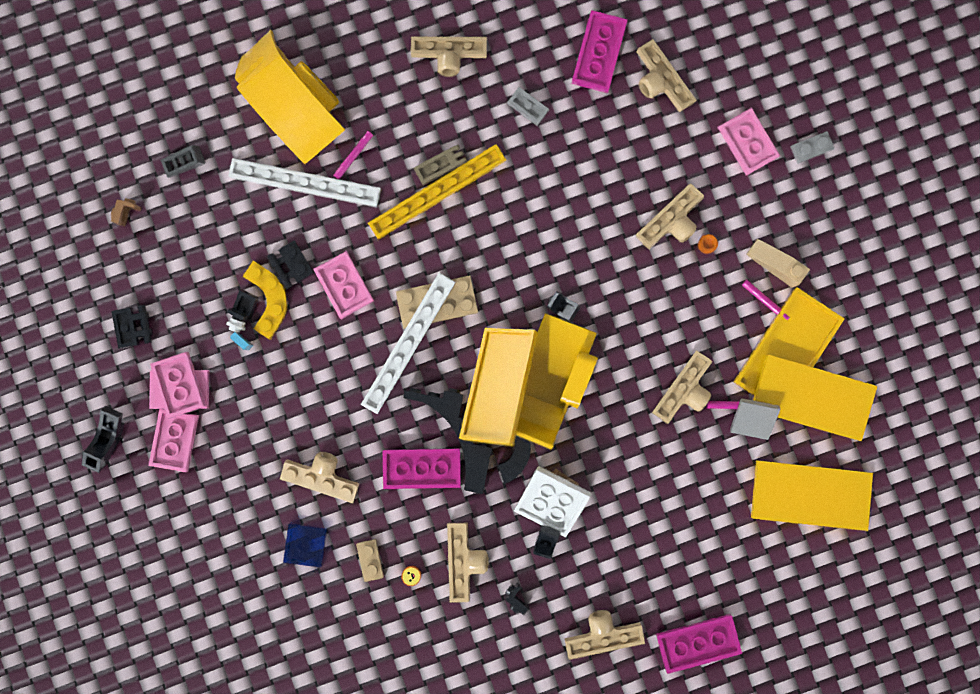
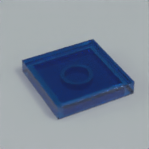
(305, 545)

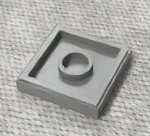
(754, 419)

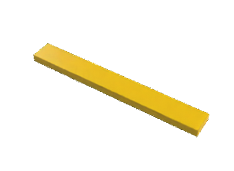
(437, 191)

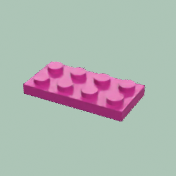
(599, 51)
(421, 468)
(698, 643)

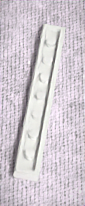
(304, 182)
(408, 343)

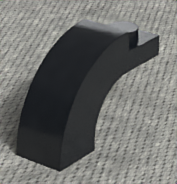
(105, 439)
(517, 462)

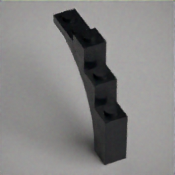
(475, 455)

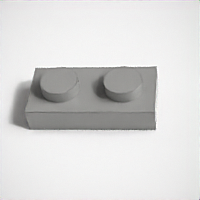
(528, 106)
(812, 147)

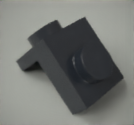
(243, 306)
(563, 307)
(546, 542)
(516, 604)

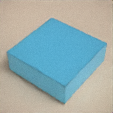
(241, 341)

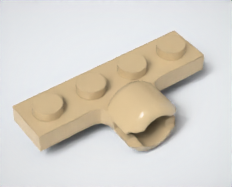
(448, 51)
(663, 77)
(672, 219)
(685, 389)
(320, 477)
(463, 562)
(603, 636)

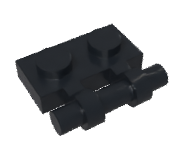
(295, 261)
(126, 329)

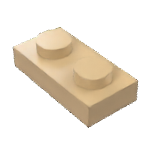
(370, 560)

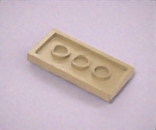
(458, 303)

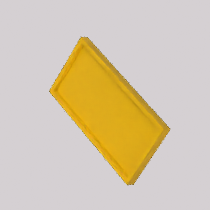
(796, 339)
(498, 386)
(816, 397)
(811, 495)

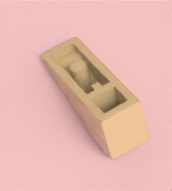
(778, 263)

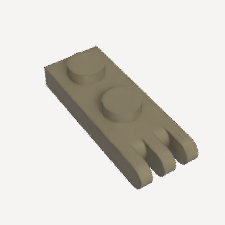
(439, 165)

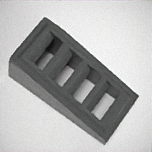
(194, 158)

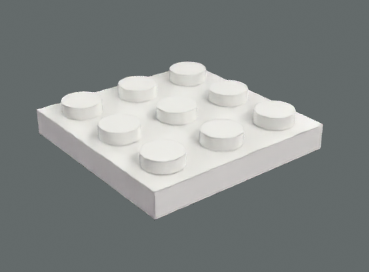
(552, 501)

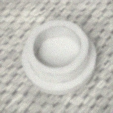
(236, 325)

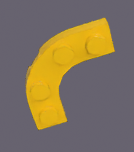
(276, 299)

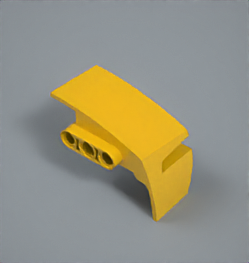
(288, 98)
(555, 379)

